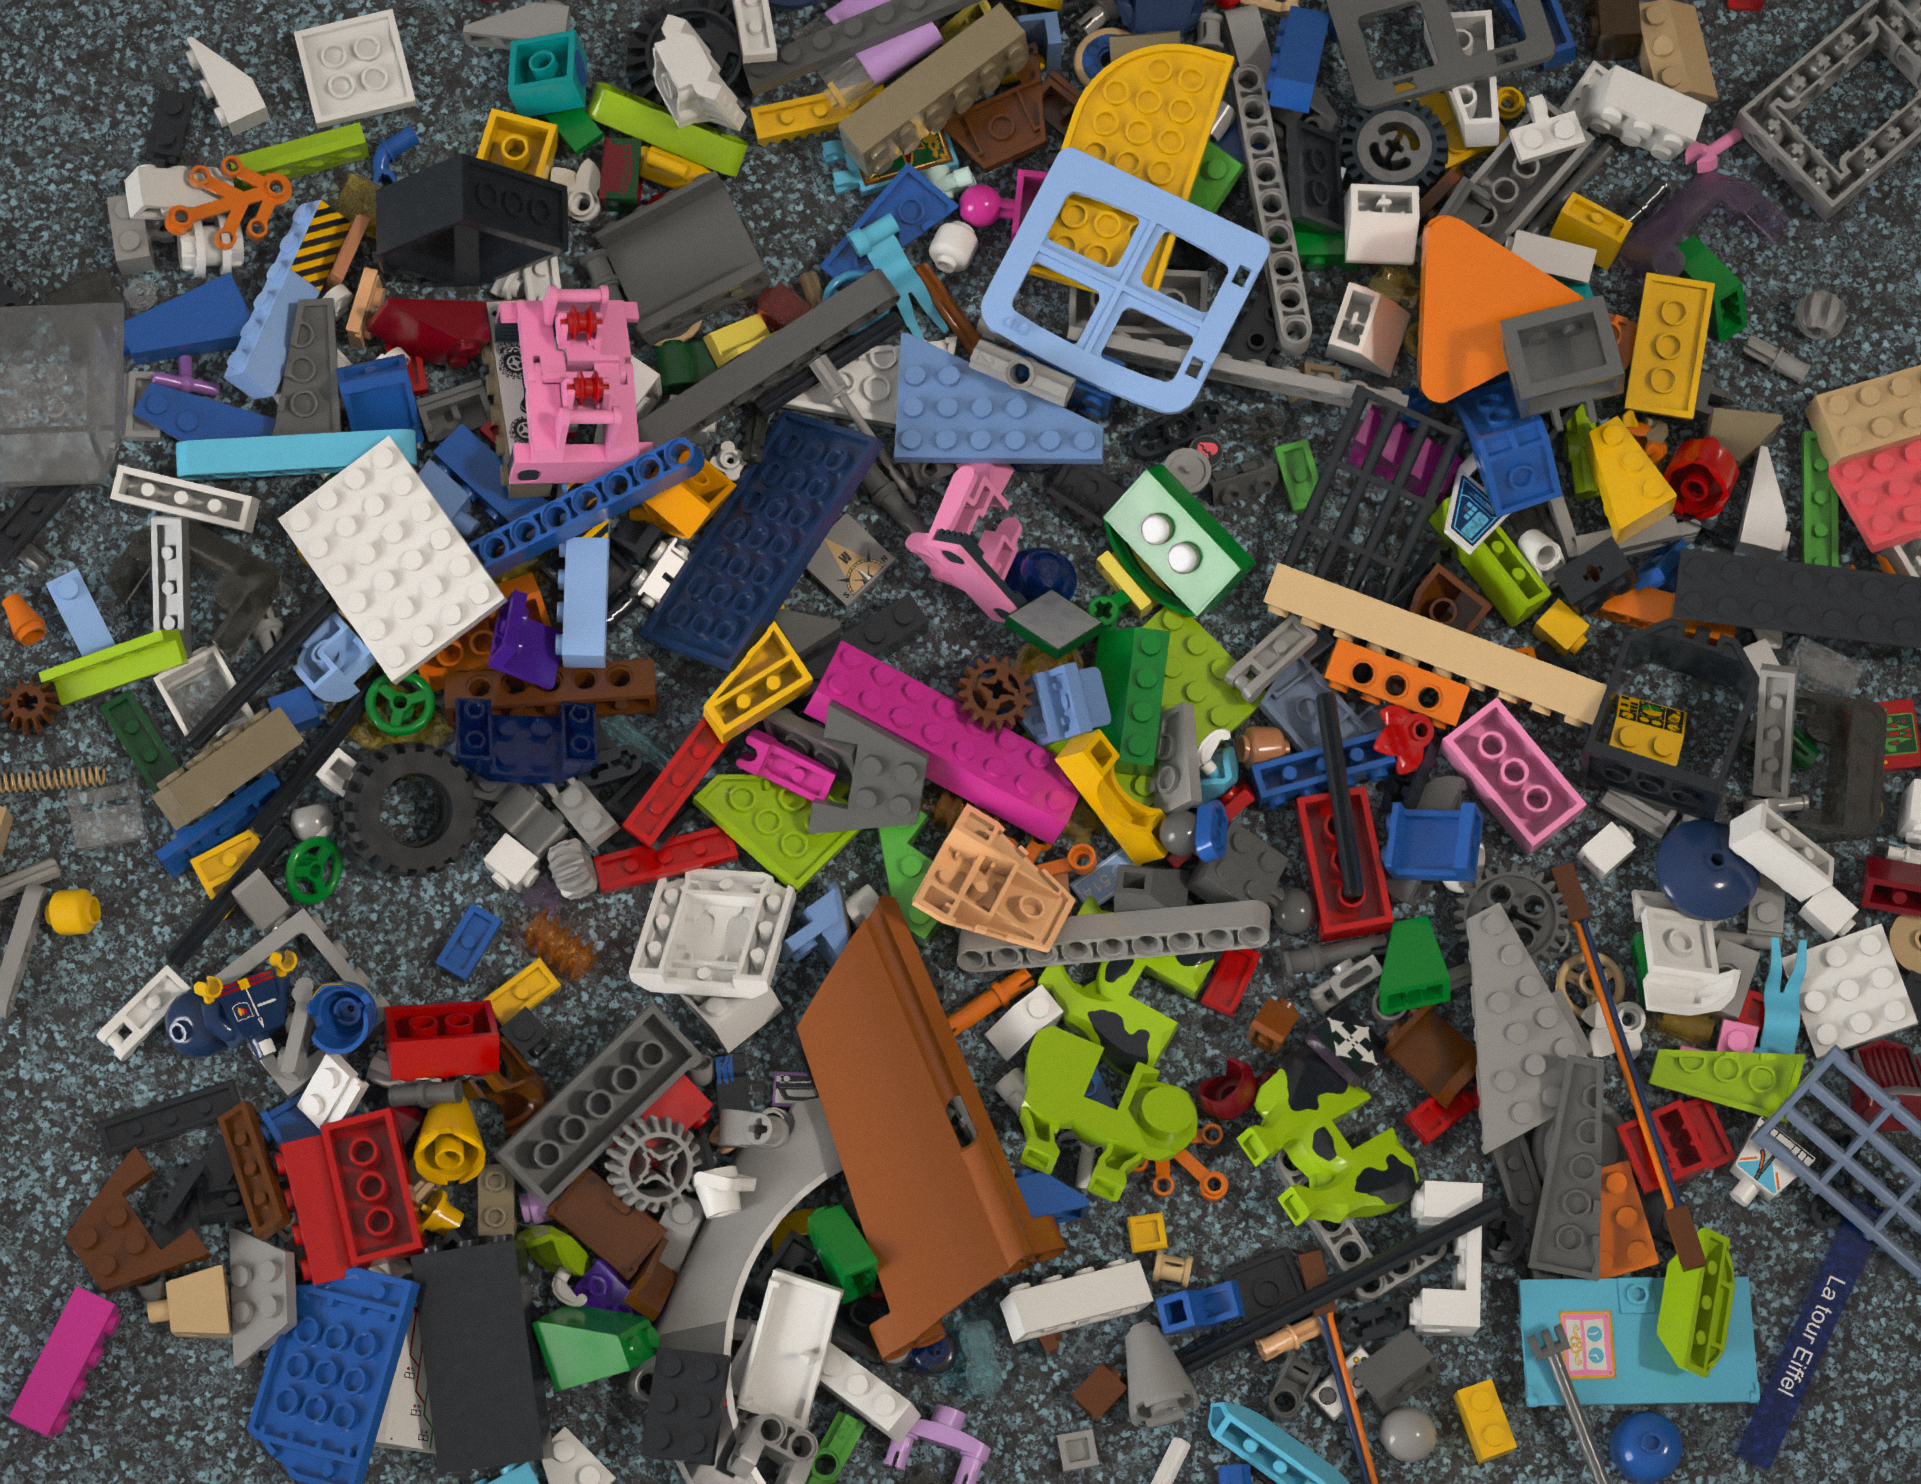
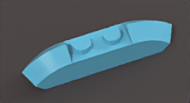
(1269, 1447)

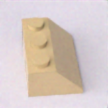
(1674, 49)

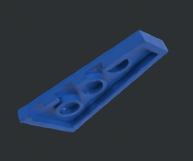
(914, 206)
(199, 418)

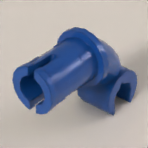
(388, 150)

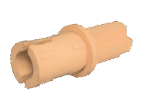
(1288, 1338)

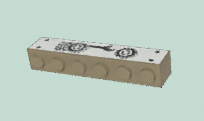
(509, 407)

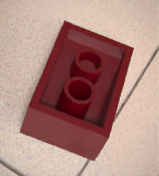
(434, 329)

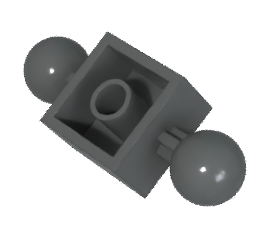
(1243, 874)

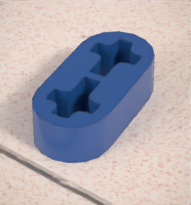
(1211, 830)

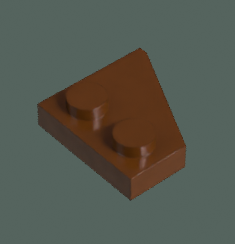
(1442, 190)

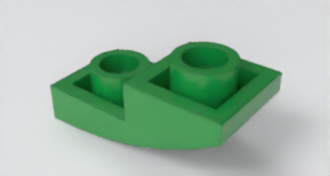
(575, 129)

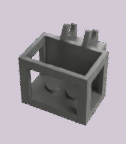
(1562, 358)

